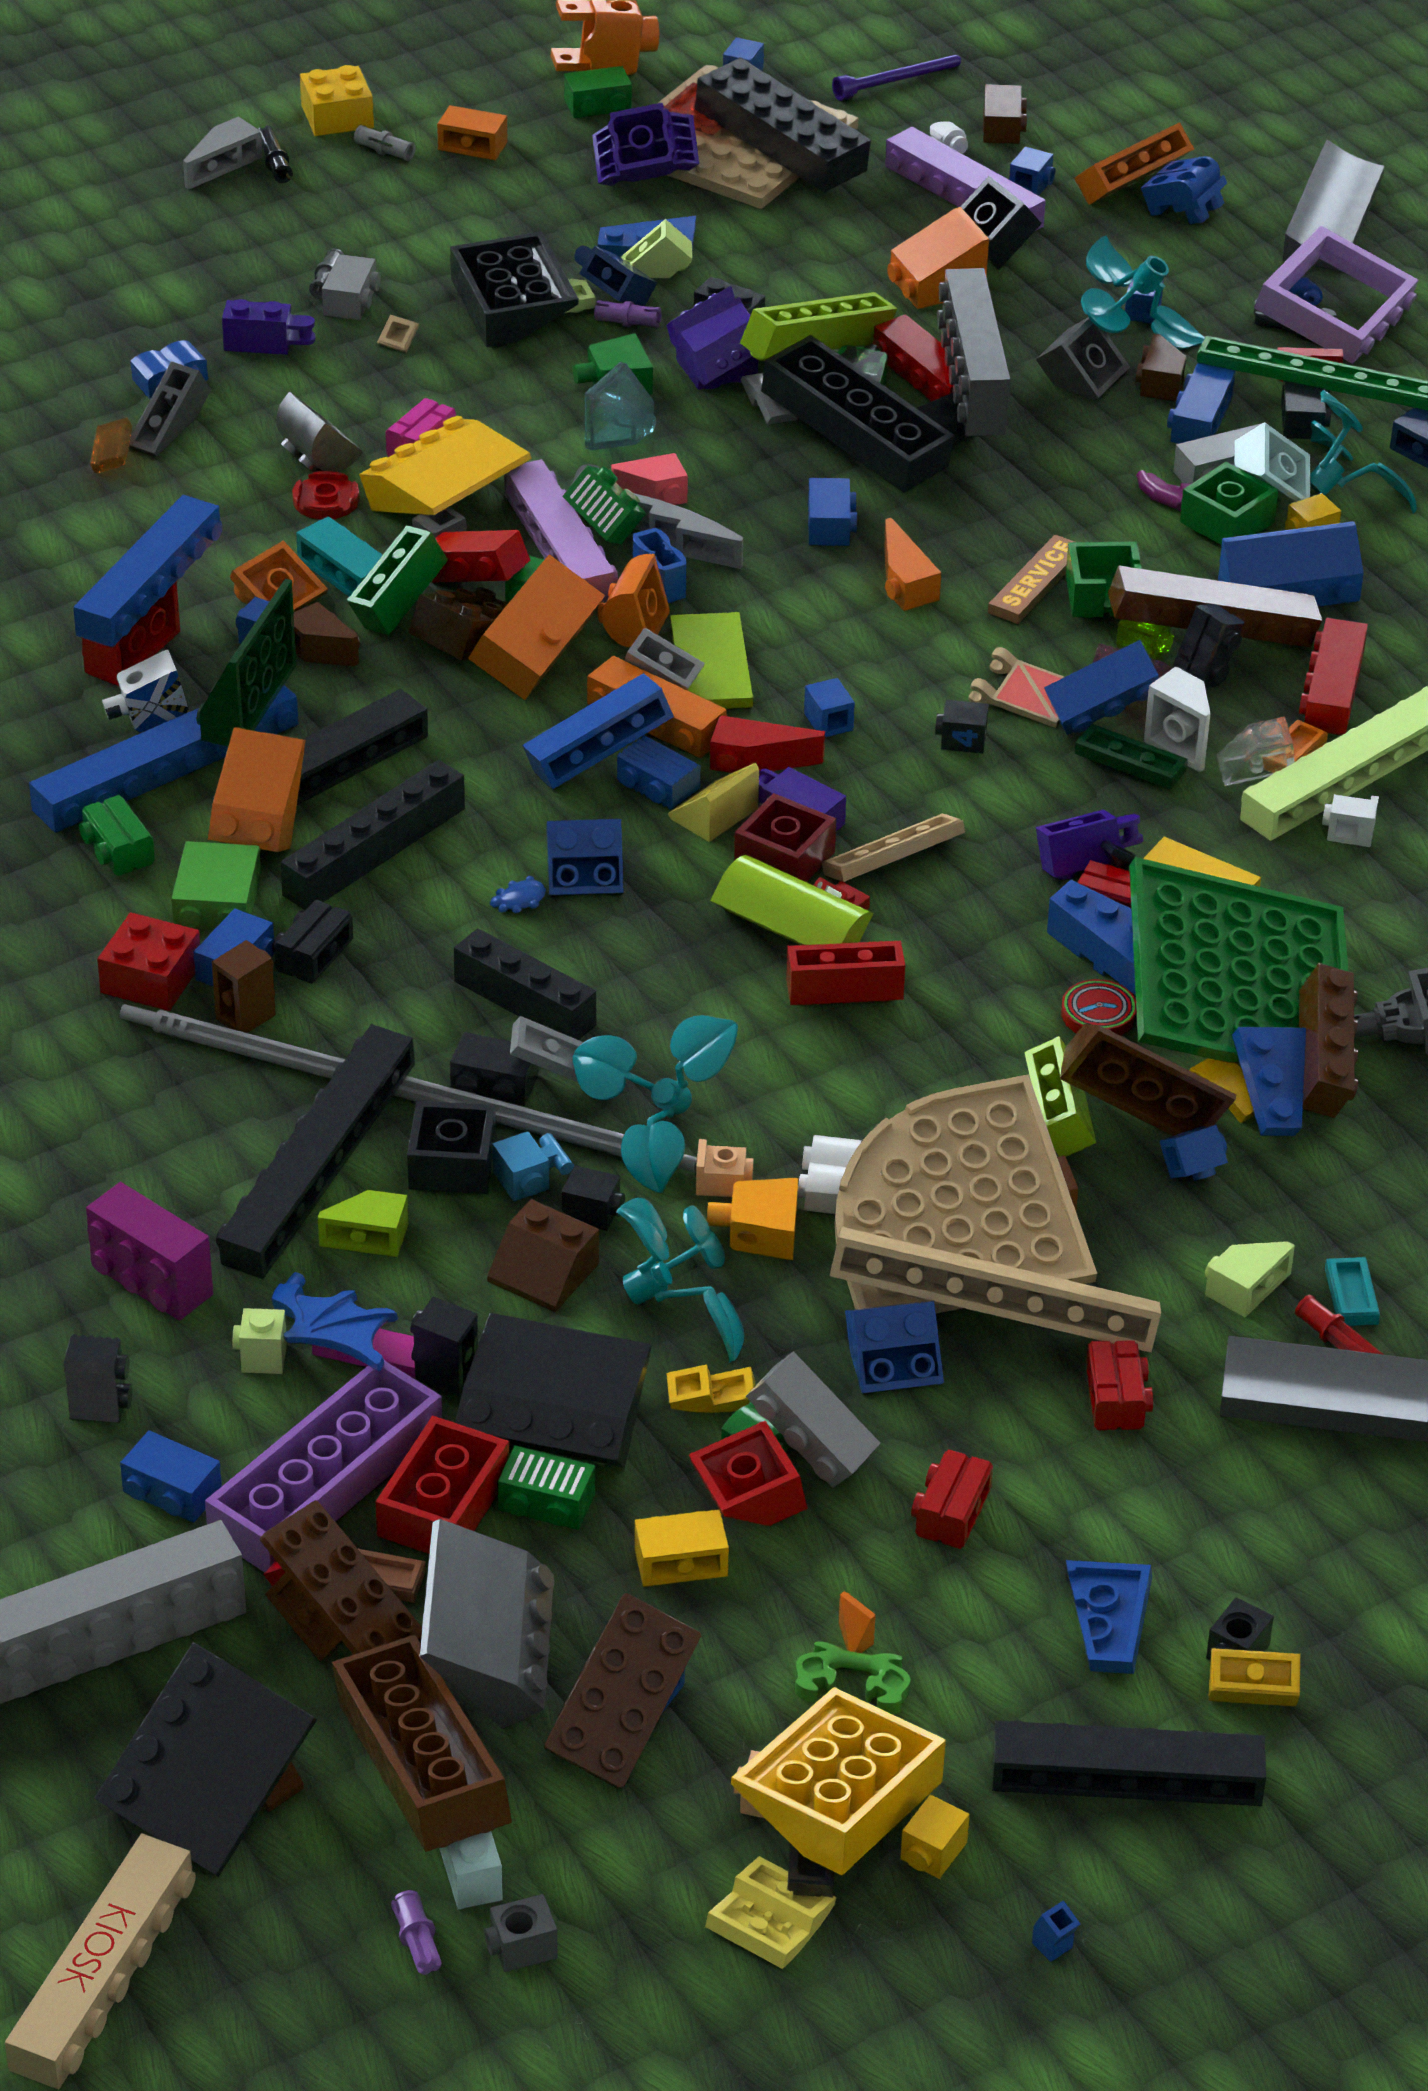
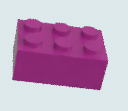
(149, 1251)

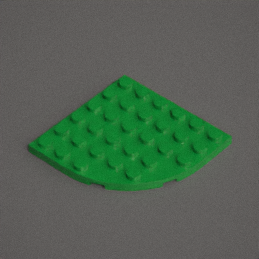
(1222, 956)

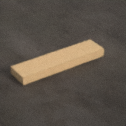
(893, 847)

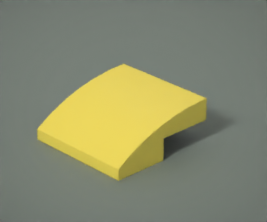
(768, 1916)

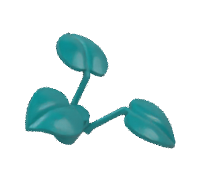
(1111, 267)
(1329, 471)
(604, 1064)
(653, 1278)

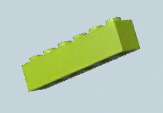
(830, 320)

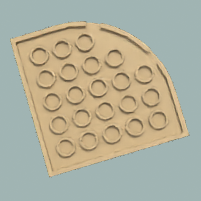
(968, 1179)

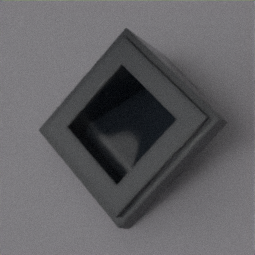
(1117, 855)

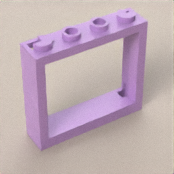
(1320, 326)

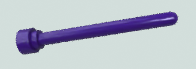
(845, 86)

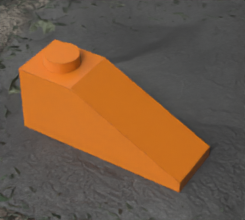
(909, 573)

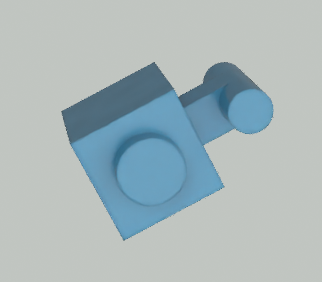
(525, 1166)

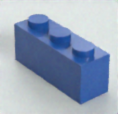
(1202, 403)
(1102, 688)

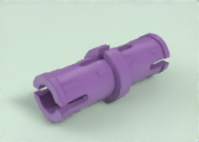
(627, 314)

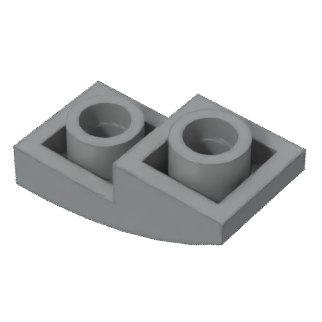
(771, 410)

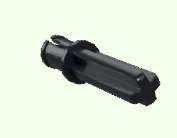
(276, 158)

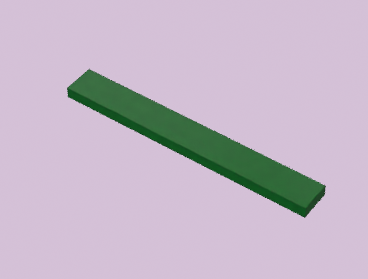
(1314, 372)

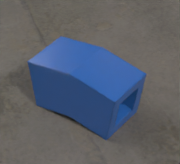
(1055, 1931)

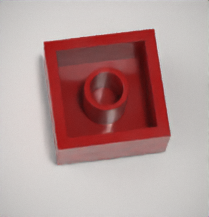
(148, 961)

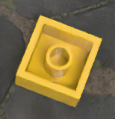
(336, 100)

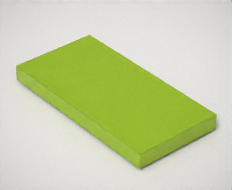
(720, 645)

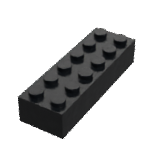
(782, 124)
(857, 413)

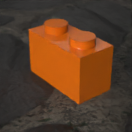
(472, 132)

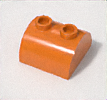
(635, 601)

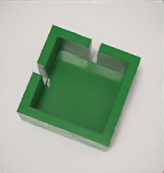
(1091, 573)

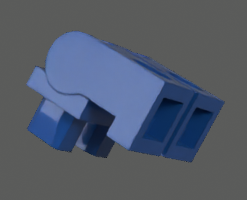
(1188, 186)

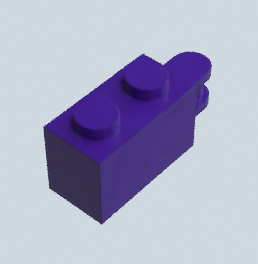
(264, 327)
(803, 790)
(1073, 842)

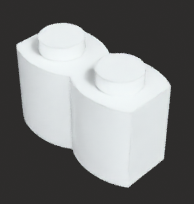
(825, 1168)

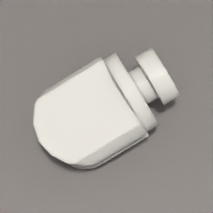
(949, 135)

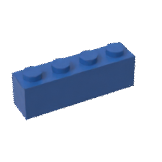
(598, 731)

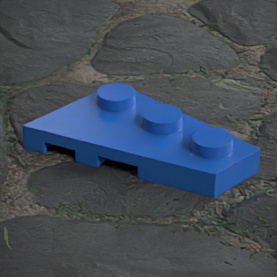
(621, 238)

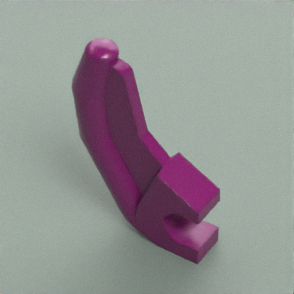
(1160, 490)

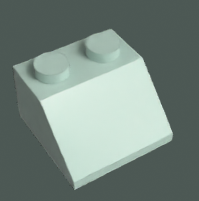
(1275, 461)

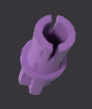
(416, 1931)

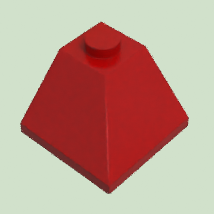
(751, 1476)

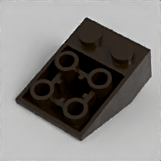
(455, 619)

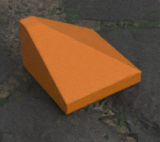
(856, 1624)

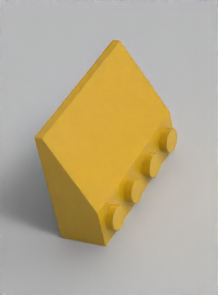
(440, 468)
(842, 1778)

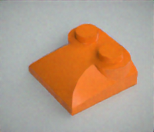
(268, 570)

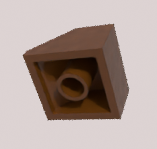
(545, 1255)

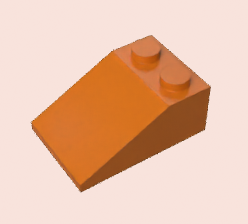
(258, 790)

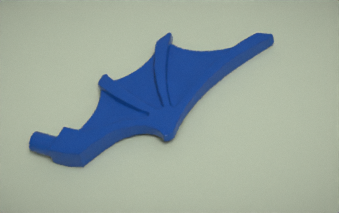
(332, 1321)

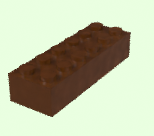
(421, 1744)

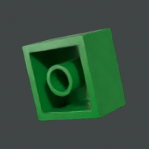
(1228, 504)

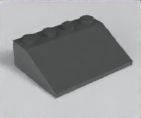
(488, 1621)

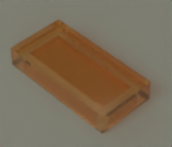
(111, 445)

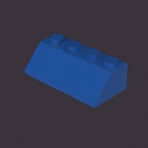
(1301, 560)

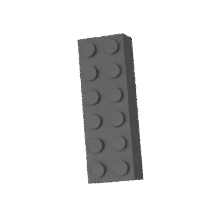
(974, 352)

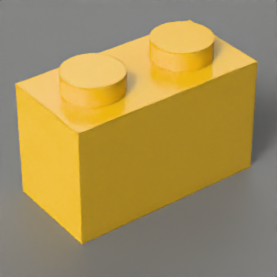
(681, 1548)

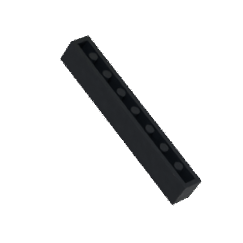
(315, 1151)

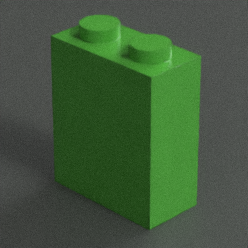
(214, 882)

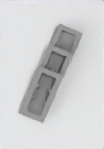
(692, 533)

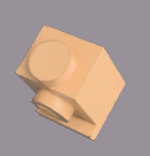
(720, 1168)

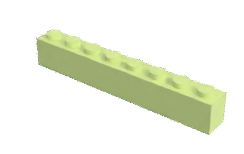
(1338, 768)

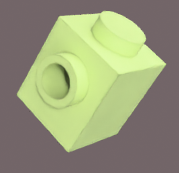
(261, 1340)

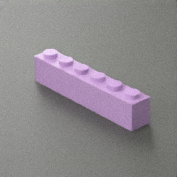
(556, 524)

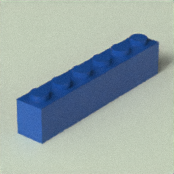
(147, 571)

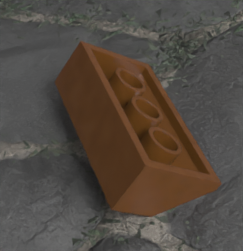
(1142, 1082)

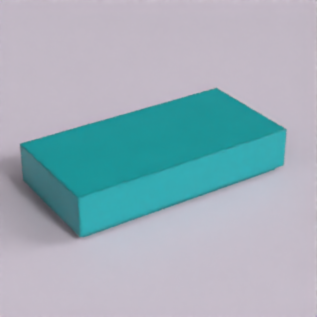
(1352, 1290)

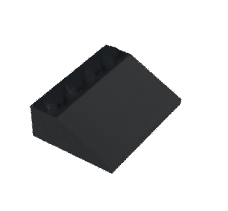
(510, 286)
(555, 1389)
(206, 1758)

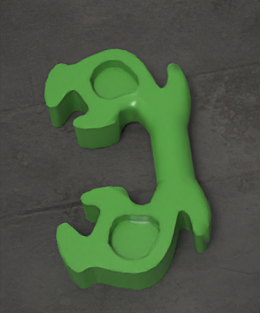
(887, 1683)

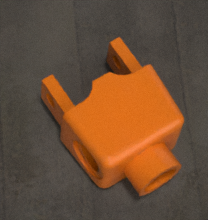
(611, 35)

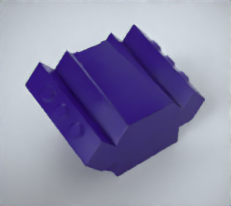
(644, 144)
(710, 339)

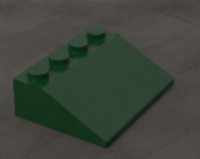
(253, 673)

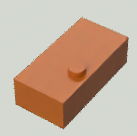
(536, 627)

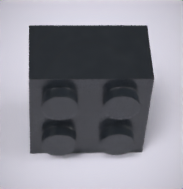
(1001, 219)
(451, 1147)

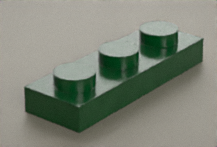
(1131, 756)

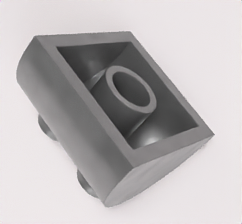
(314, 437)

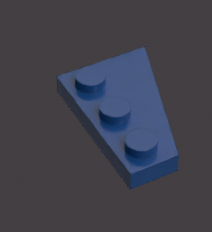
(1274, 1076)
(1110, 1611)

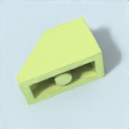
(661, 252)
(1248, 1274)

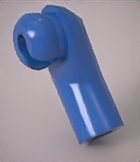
(1307, 291)

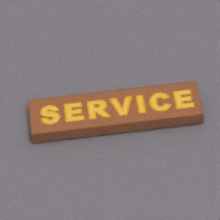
(1032, 582)

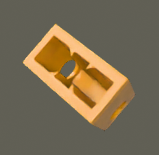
(760, 1216)

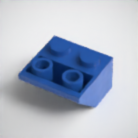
(584, 857)
(895, 1346)

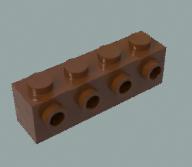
(1330, 1055)

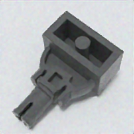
(1402, 1015)

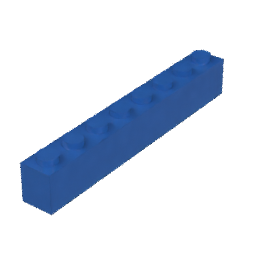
(140, 764)

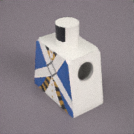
(149, 693)

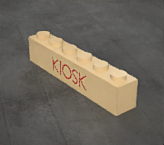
(99, 1962)

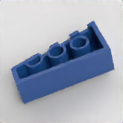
(1094, 929)

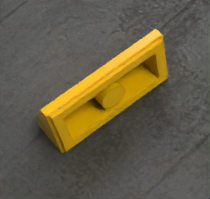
(1254, 1677)

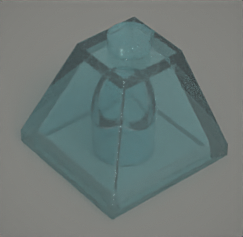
(617, 411)

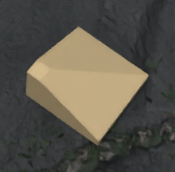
(398, 333)

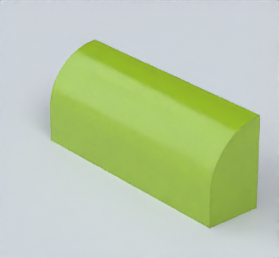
(788, 905)

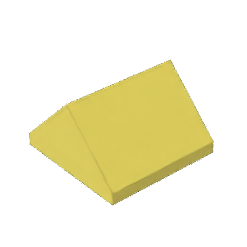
(720, 804)

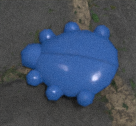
(519, 895)

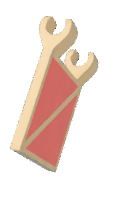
(1021, 689)

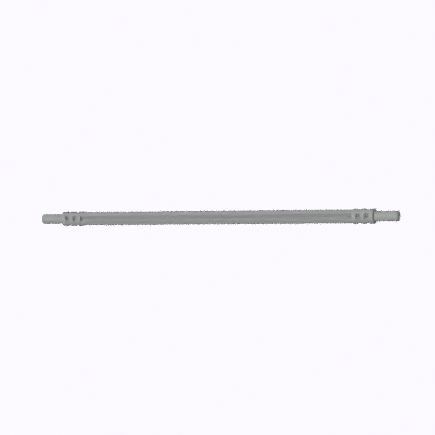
(411, 1088)

